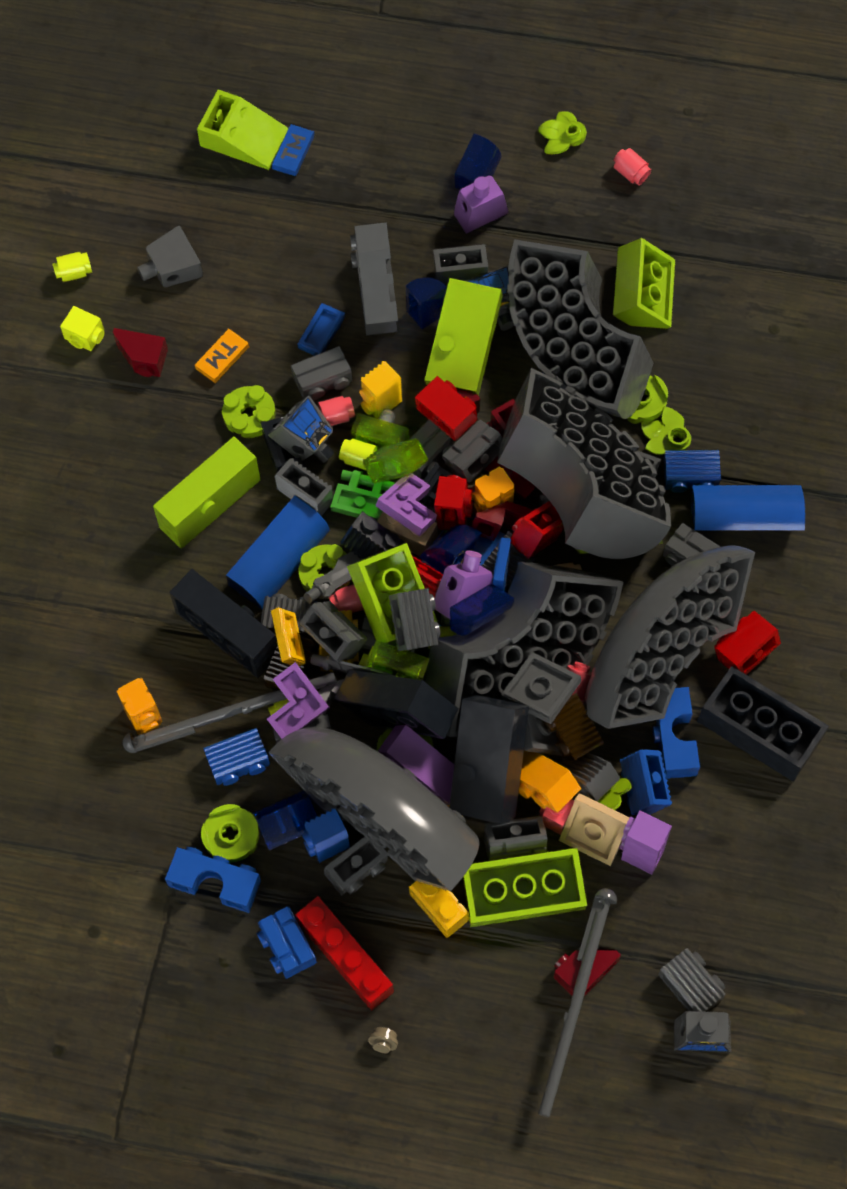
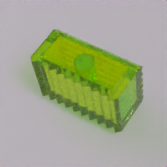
(395, 461)

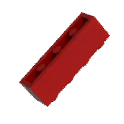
(345, 953)

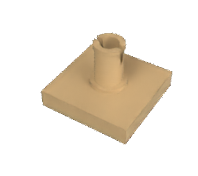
(594, 829)

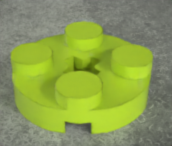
(246, 397)
(654, 403)
(314, 560)
(237, 818)

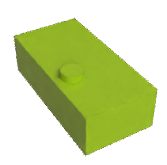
(464, 334)
(207, 492)
(524, 887)

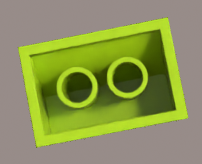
(644, 285)
(377, 579)

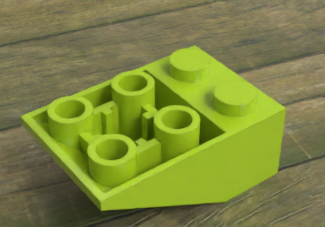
(240, 130)

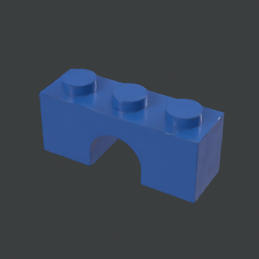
(678, 756)
(192, 868)

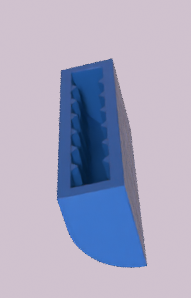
(748, 507)
(277, 552)

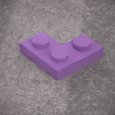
(403, 504)
(304, 702)

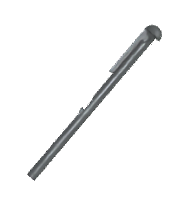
(186, 727)
(587, 954)

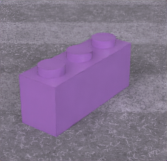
(423, 760)
(644, 841)

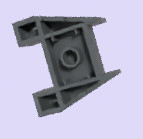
(375, 277)

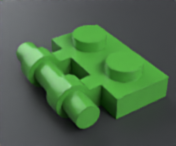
(353, 500)

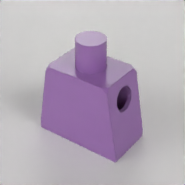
(480, 204)
(461, 581)

